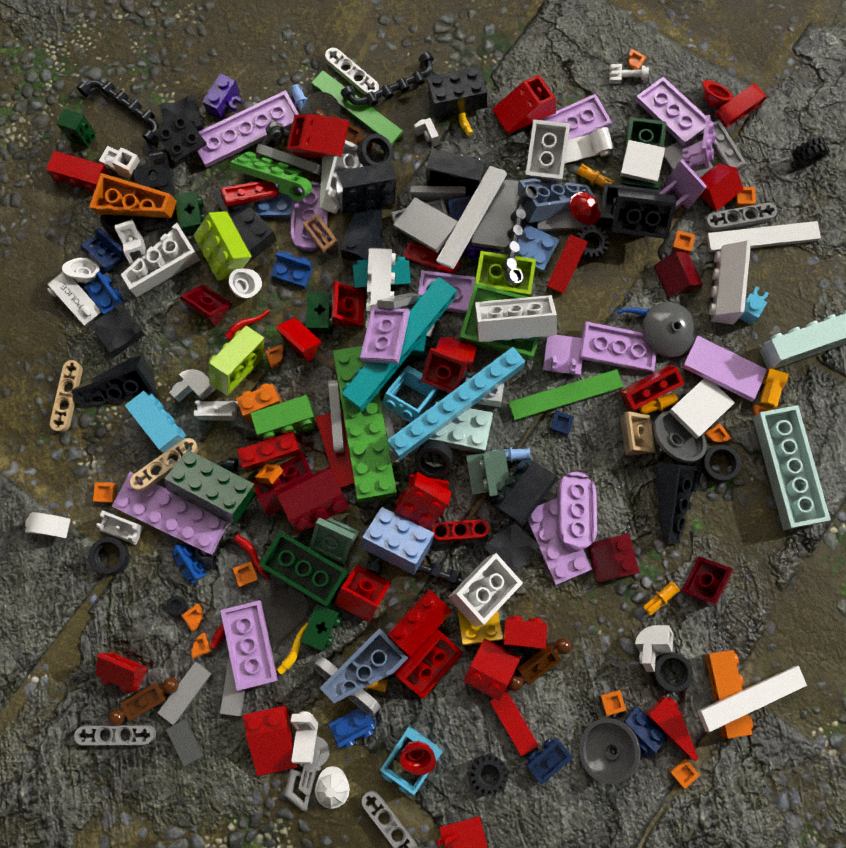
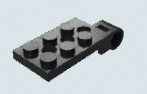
(162, 164)

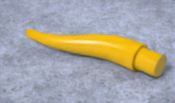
(466, 127)
(291, 658)

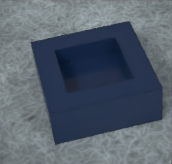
(561, 423)

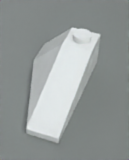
(330, 166)

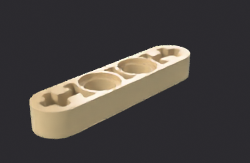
(65, 396)
(162, 462)

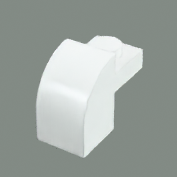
(120, 161)
(132, 240)
(195, 381)
(47, 525)
(652, 641)

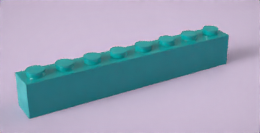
(422, 317)

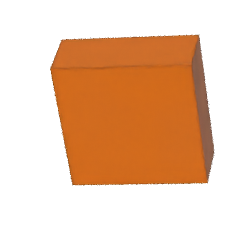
(746, 197)
(683, 242)
(268, 474)
(104, 492)
(245, 574)
(612, 702)
(684, 773)

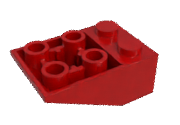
(526, 102)
(317, 136)

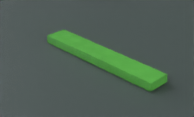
(364, 114)
(565, 395)

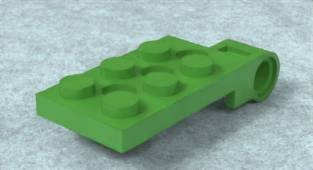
(279, 173)

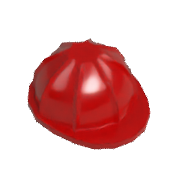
(715, 94)
(584, 208)
(417, 758)

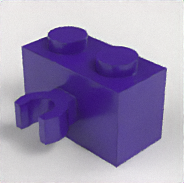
(222, 97)

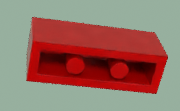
(75, 170)
(651, 387)
(269, 451)

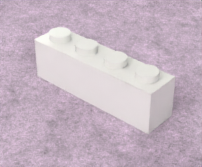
(160, 262)
(379, 277)

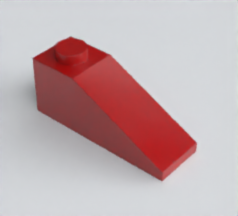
(671, 722)

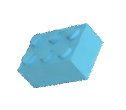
(155, 421)

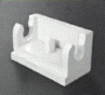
(216, 410)
(120, 527)

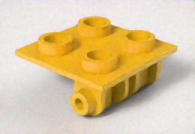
(471, 635)

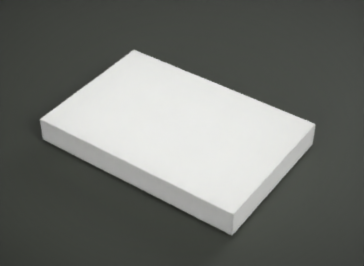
(701, 407)

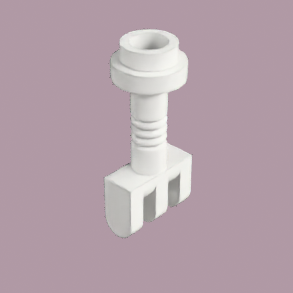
(616, 73)

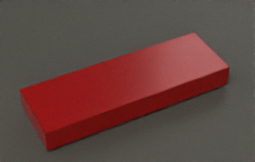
(249, 192)
(427, 258)
(567, 264)
(514, 724)

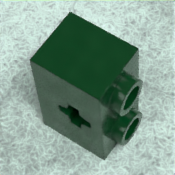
(76, 128)
(188, 203)
(315, 303)
(312, 633)

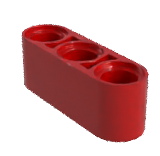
(740, 105)
(469, 526)

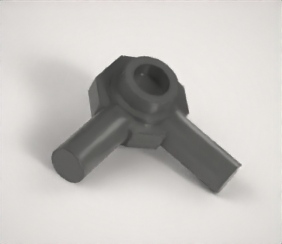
(274, 131)

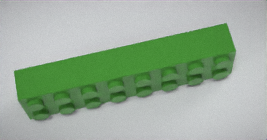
(365, 435)

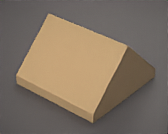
(637, 433)

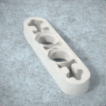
(352, 72)

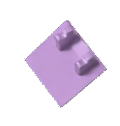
(702, 151)
(684, 184)
(563, 355)

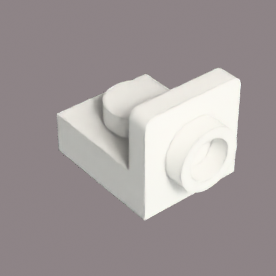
(427, 127)

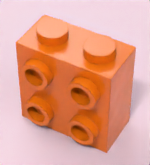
(257, 400)

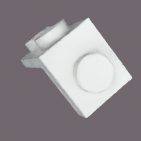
(305, 737)

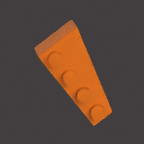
(127, 198)

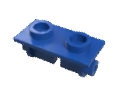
(183, 555)

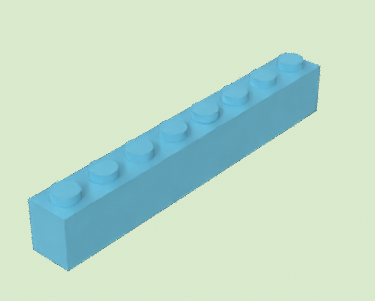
(456, 403)

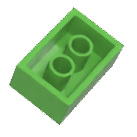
(284, 418)

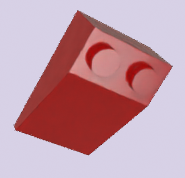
(270, 739)

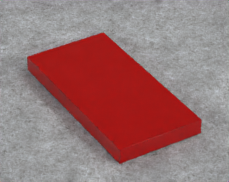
(339, 462)

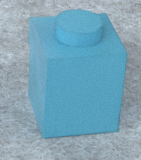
(753, 306)

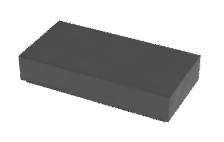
(184, 742)

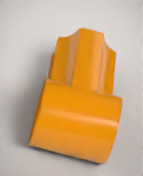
(773, 382)

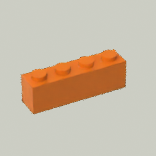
(725, 682)

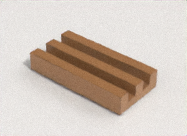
(328, 244)

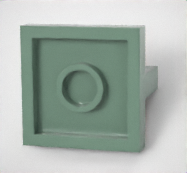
(487, 471)
(333, 539)

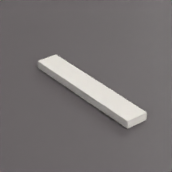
(471, 217)
(766, 235)
(751, 698)

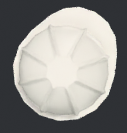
(81, 269)
(244, 283)
(332, 787)

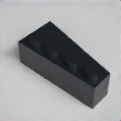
(249, 224)

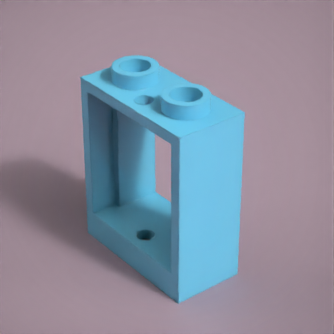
(410, 378)
(390, 775)

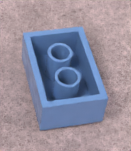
(397, 540)

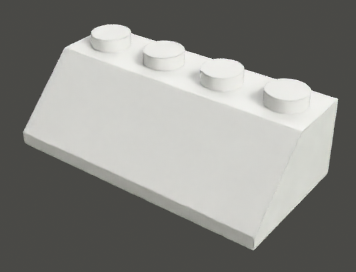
(730, 282)
(516, 318)

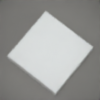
(642, 161)

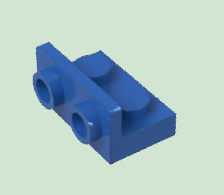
(292, 269)
(103, 293)
(351, 727)

